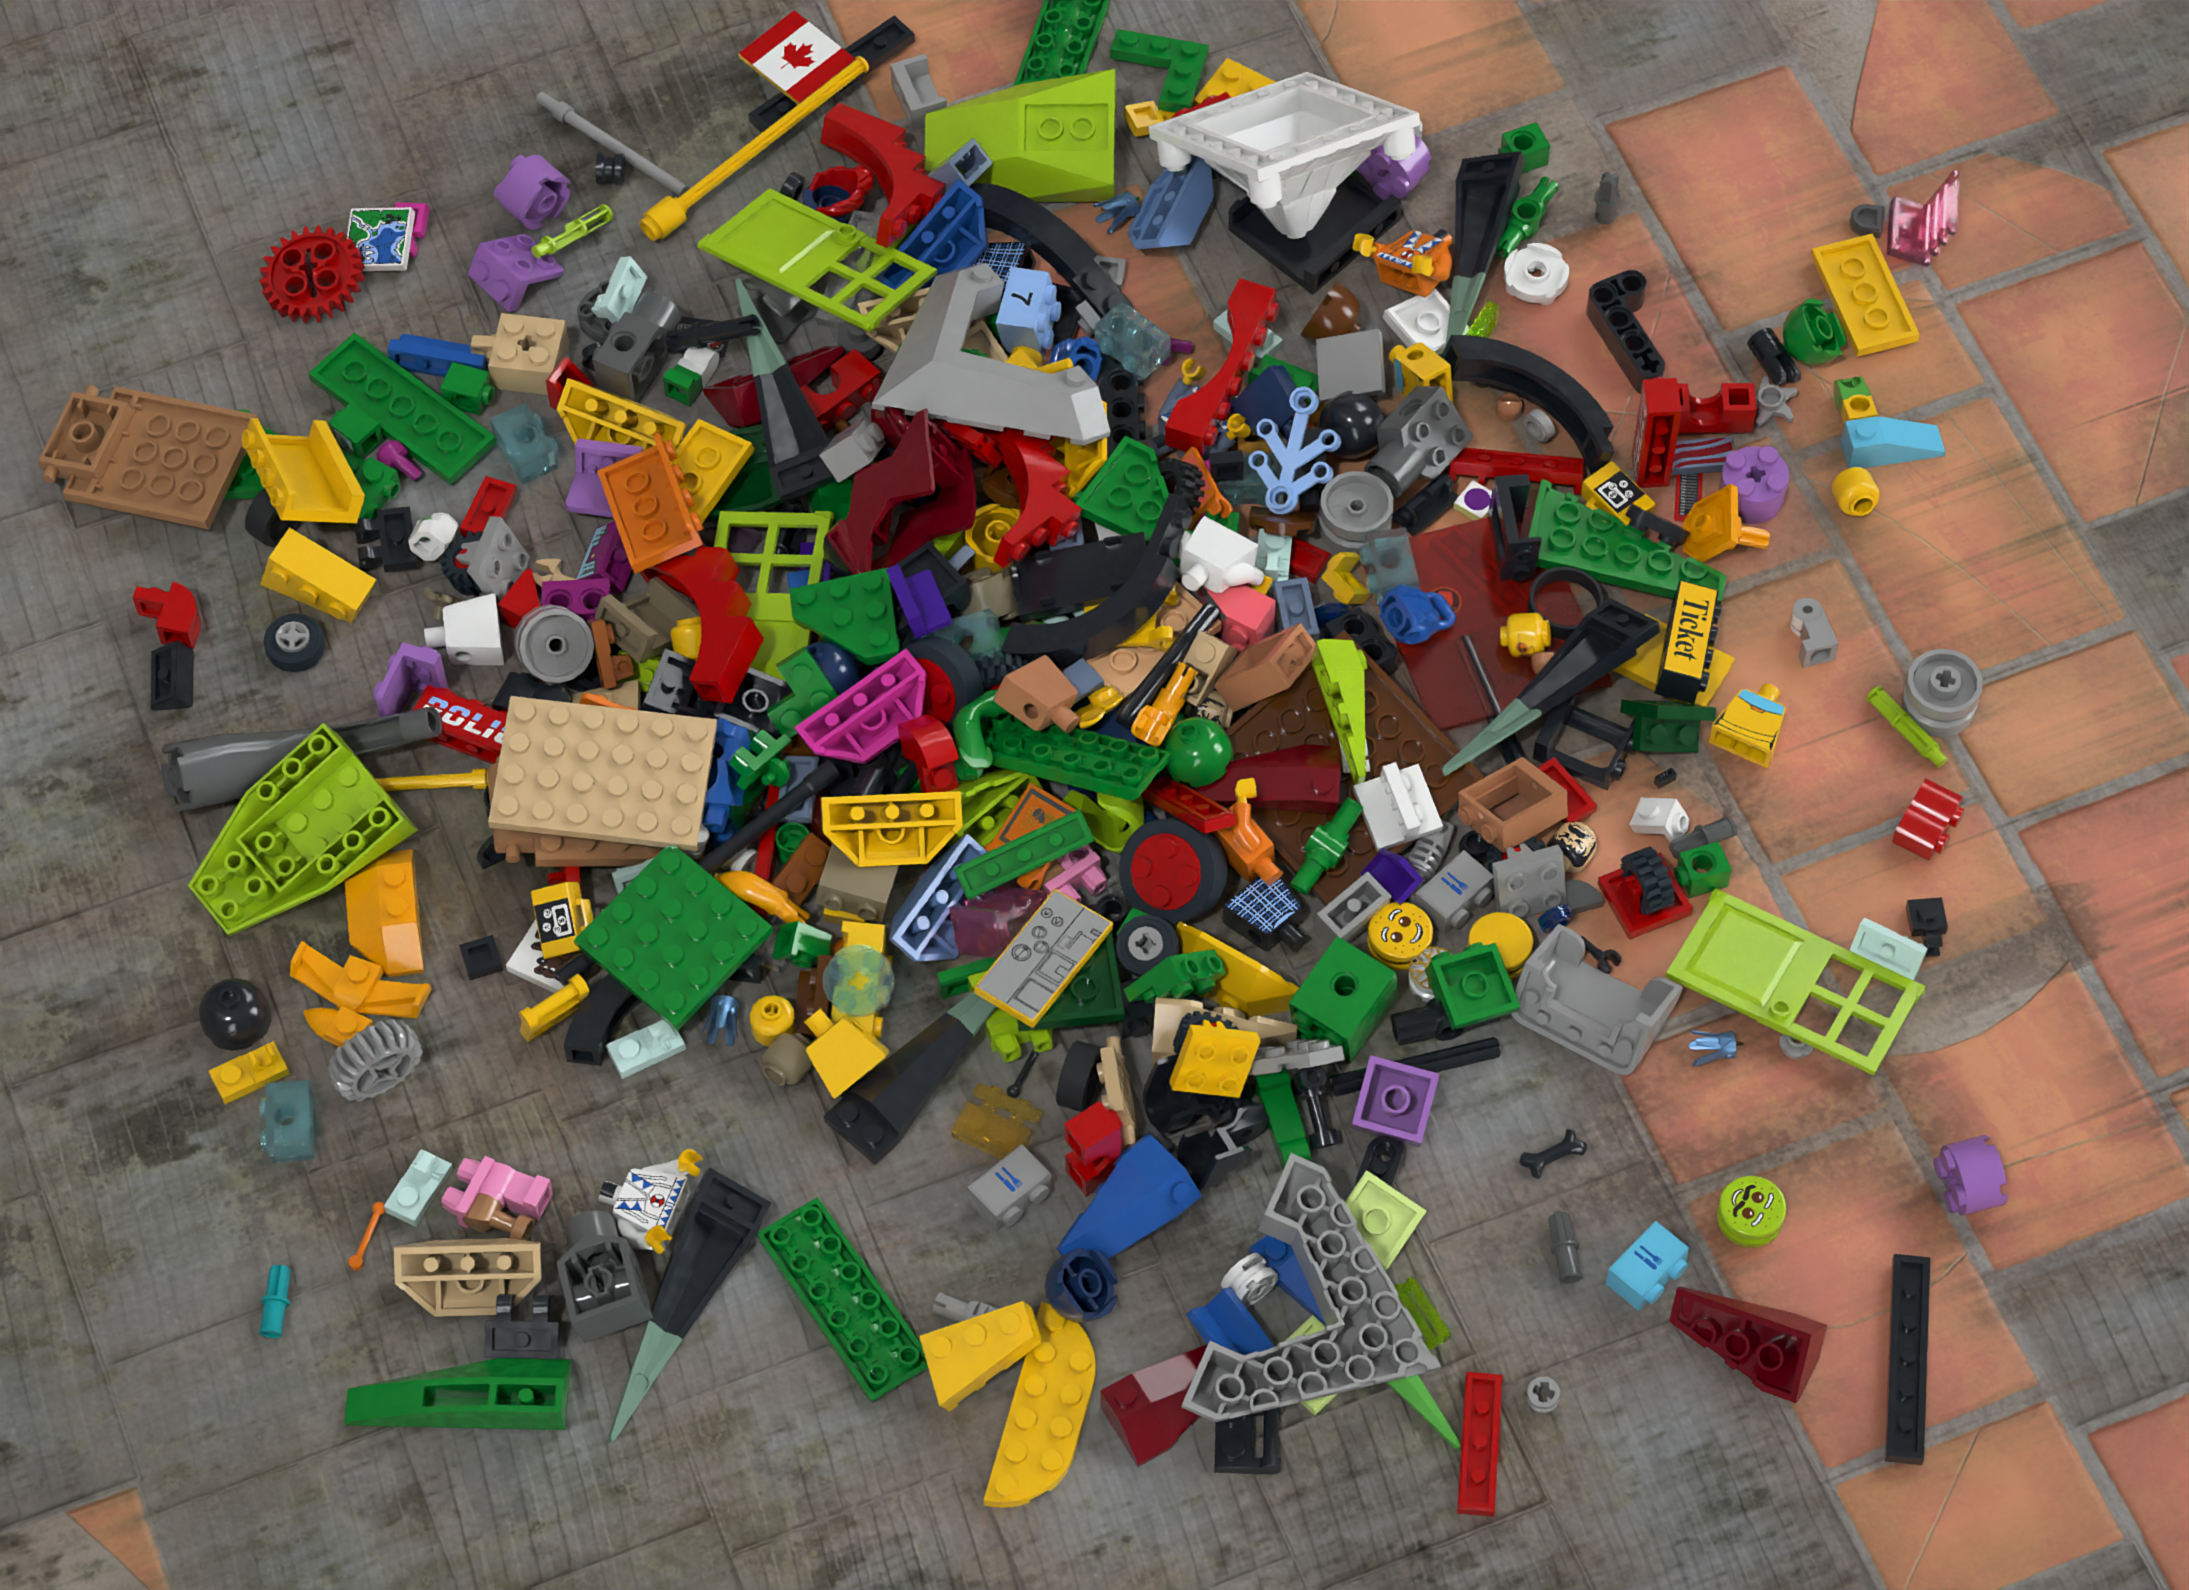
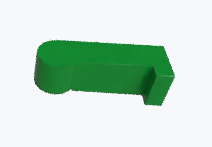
(1285, 1125)

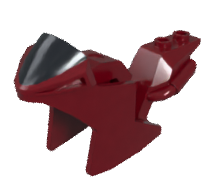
(920, 461)

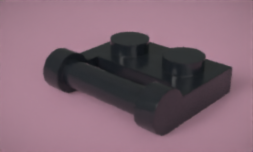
(1234, 1445)

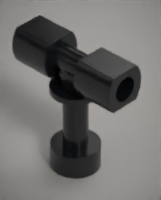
(1306, 1087)

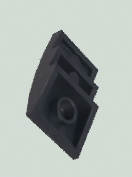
(674, 694)

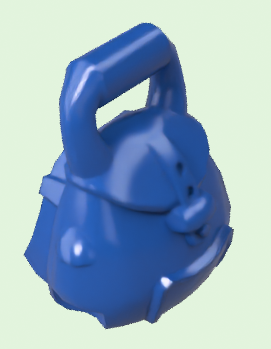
(1082, 352)
(1411, 615)

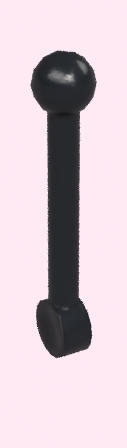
(1014, 1090)

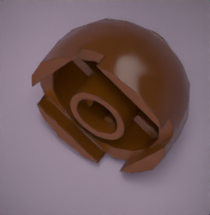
(1334, 315)

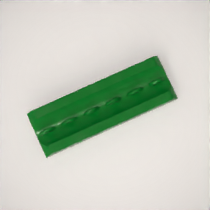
(1062, 39)
(1074, 758)
(844, 1299)

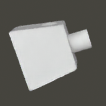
(470, 632)

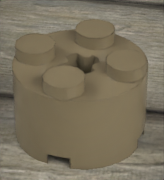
(990, 591)

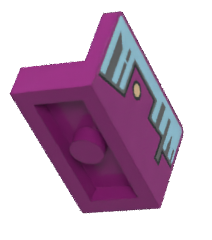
(606, 558)

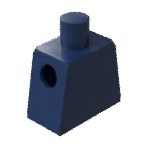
(1268, 399)

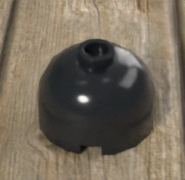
(1355, 421)
(234, 1014)

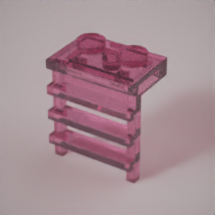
(1918, 228)
(982, 924)

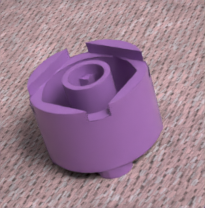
(1395, 176)
(533, 190)
(1760, 480)
(1971, 1175)

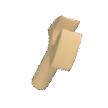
(551, 566)

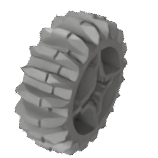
(375, 1060)

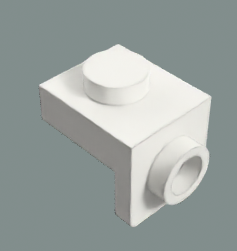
(1660, 817)

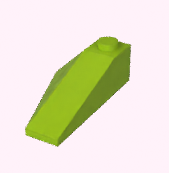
(1341, 681)

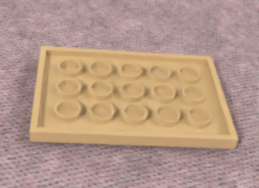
(603, 773)

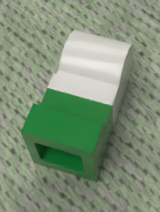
(690, 374)

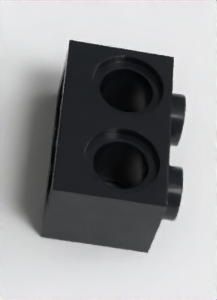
(1368, 639)

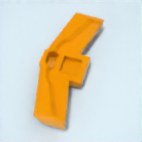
(357, 985)

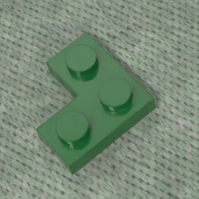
(809, 693)

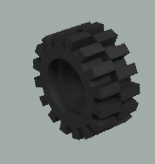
(1185, 478)

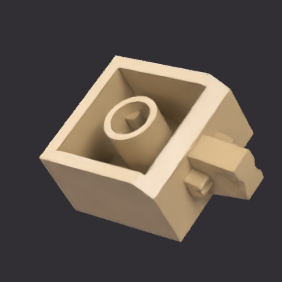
(523, 351)

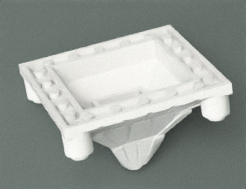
(1288, 143)

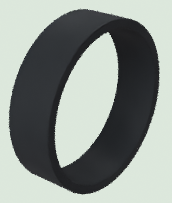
(1564, 574)

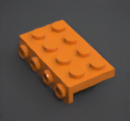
(651, 506)

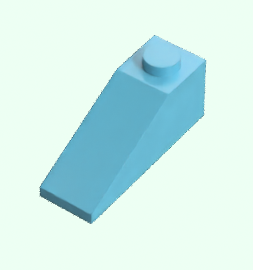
(1888, 441)

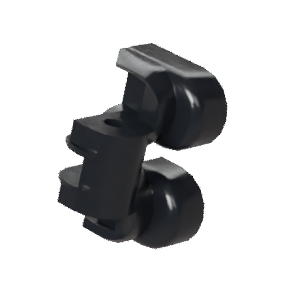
(1210, 1150)

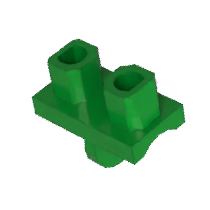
(766, 763)

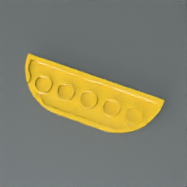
(1044, 1413)

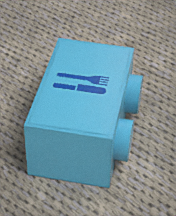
(1648, 1266)

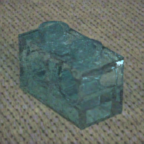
(1124, 336)

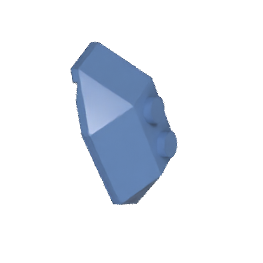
(1173, 207)
(924, 921)

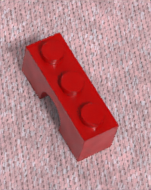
(853, 380)
(1726, 412)
(1095, 1146)

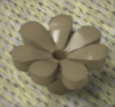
(440, 601)

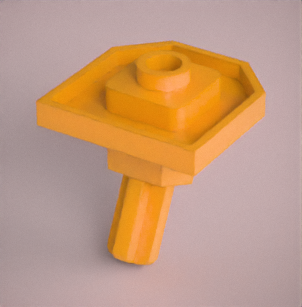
(1716, 526)

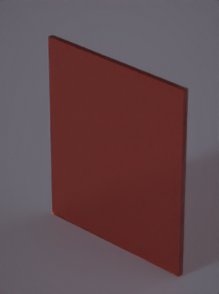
(1465, 571)

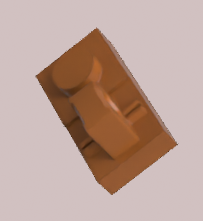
(610, 667)

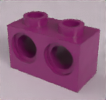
(576, 595)

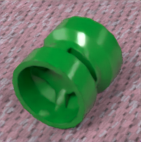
(789, 837)

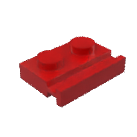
(978, 443)

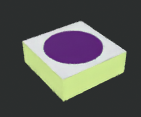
(1474, 501)

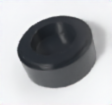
(793, 186)

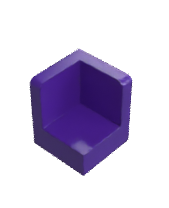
(1394, 875)

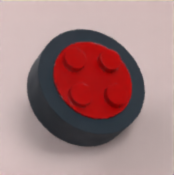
(950, 678)
(1172, 870)

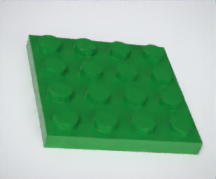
(673, 936)

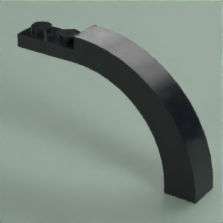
(1053, 241)
(1122, 612)

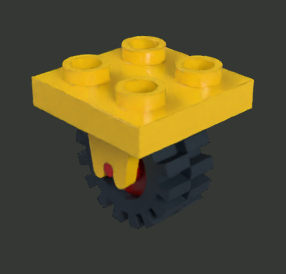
(1212, 1055)

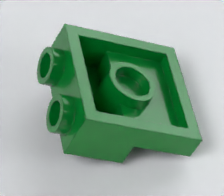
(376, 481)
(1178, 977)
(1472, 985)

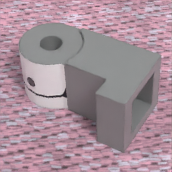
(1815, 632)

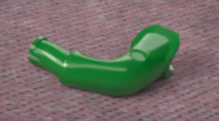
(968, 736)

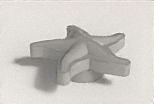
(1772, 402)

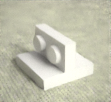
(1397, 806)

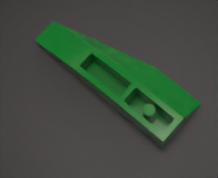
(472, 1395)

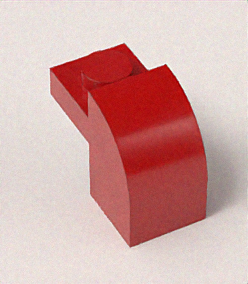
(175, 613)
(933, 750)

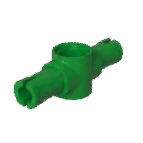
(1532, 207)
(1326, 846)

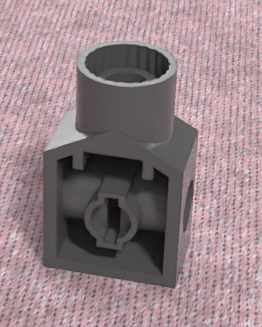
(636, 347)
(1418, 439)
(601, 1278)

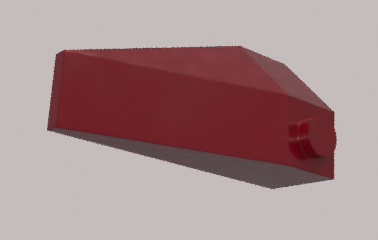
(737, 396)
(1286, 780)
(1760, 1341)
(1148, 1405)

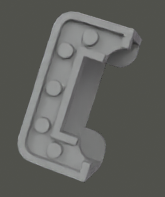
(1589, 1007)

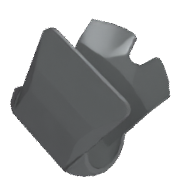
(778, 308)

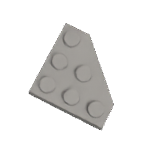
(1298, 1054)

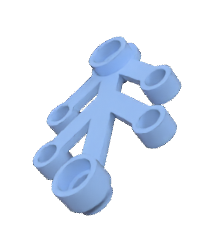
(1293, 457)

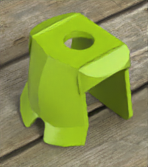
(1109, 823)

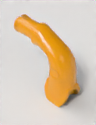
(1156, 720)
(763, 894)

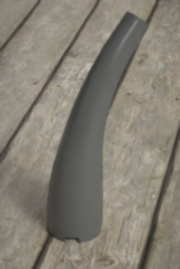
(229, 764)

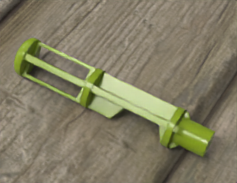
(573, 231)
(1906, 726)

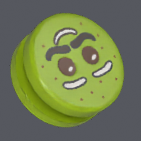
(1751, 1211)

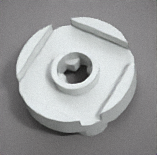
(1531, 288)

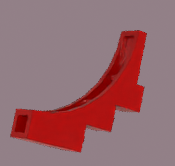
(896, 169)
(1041, 489)
(727, 634)

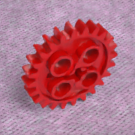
(340, 268)

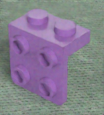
(508, 266)
(586, 490)
(407, 671)

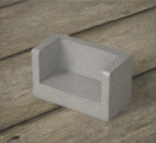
(915, 89)

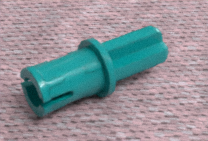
(275, 1302)

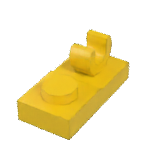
(248, 1072)

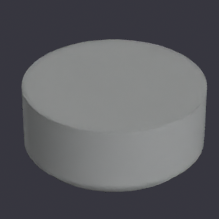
(1539, 425)

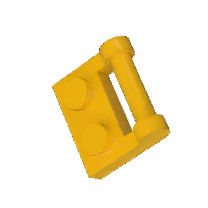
(553, 1009)

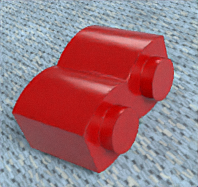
(1928, 819)

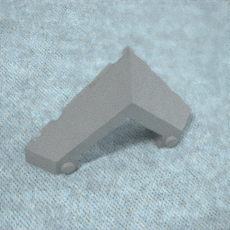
(978, 390)
(1367, 1327)

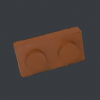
(802, 868)

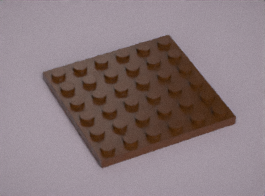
(1394, 733)

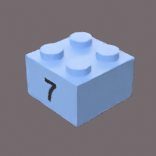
(1028, 311)

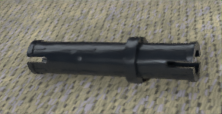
(701, 335)

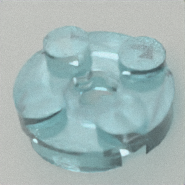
(842, 969)

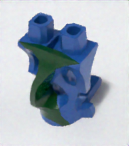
(725, 801)

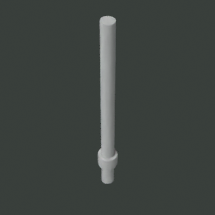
(566, 114)

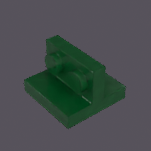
(1666, 724)

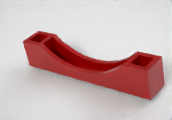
(1198, 415)

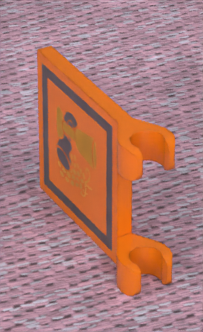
(1030, 813)

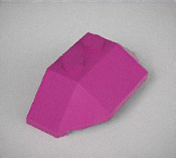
(866, 715)

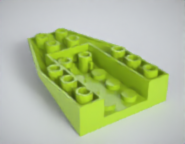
(1042, 136)
(298, 834)

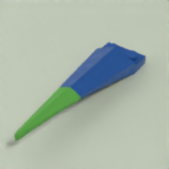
(1293, 1282)

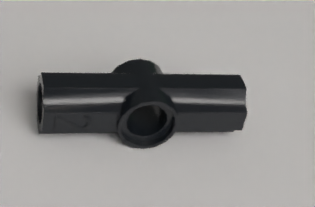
(877, 773)
(1427, 1023)

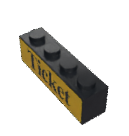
(1687, 642)

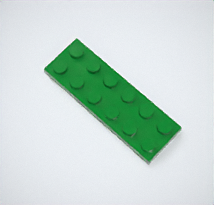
(405, 408)

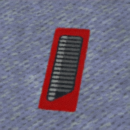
(1687, 493)

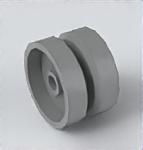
(1351, 507)
(537, 631)
(1942, 692)

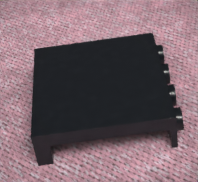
(1326, 247)

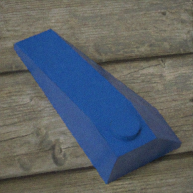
(1134, 1201)

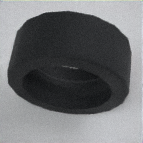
(264, 522)
(1078, 1076)

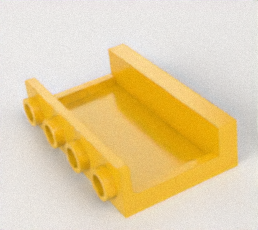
(305, 474)

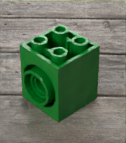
(1344, 998)

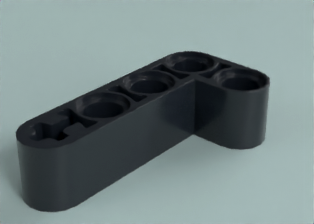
(1612, 305)

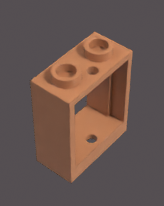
(1266, 667)
(1519, 777)

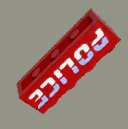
(1656, 432)
(466, 724)

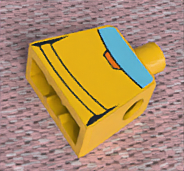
(1420, 367)
(1750, 725)

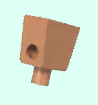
(1039, 696)

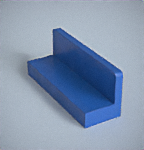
(432, 355)
(1229, 1324)

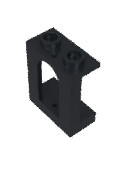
(1514, 555)
(1591, 724)

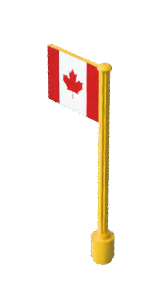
(800, 65)

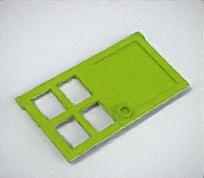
(799, 245)
(773, 610)
(1773, 967)

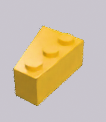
(316, 577)
(873, 936)
(977, 1349)

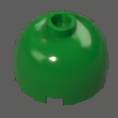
(1813, 334)
(1198, 751)

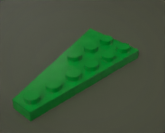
(1609, 549)

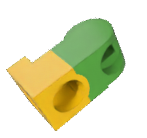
(1853, 399)

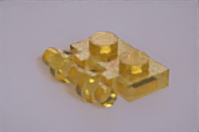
(992, 1132)

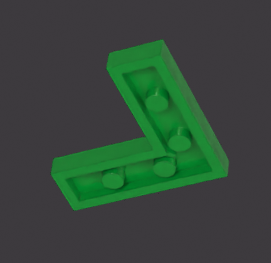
(1181, 57)

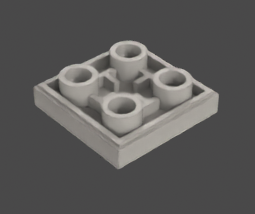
(1351, 364)

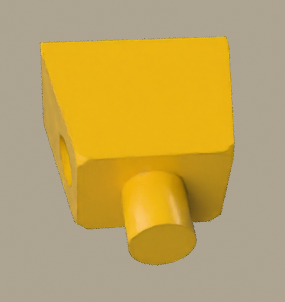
(842, 1051)

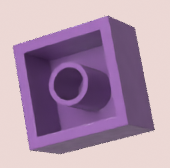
(1395, 1101)

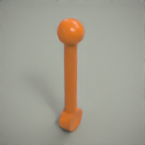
(356, 1261)

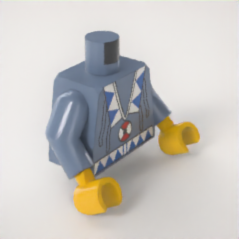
(1227, 430)

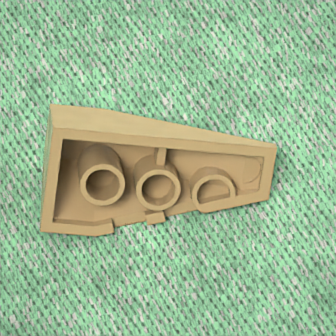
(1170, 1012)

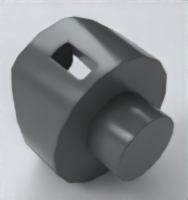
(855, 337)

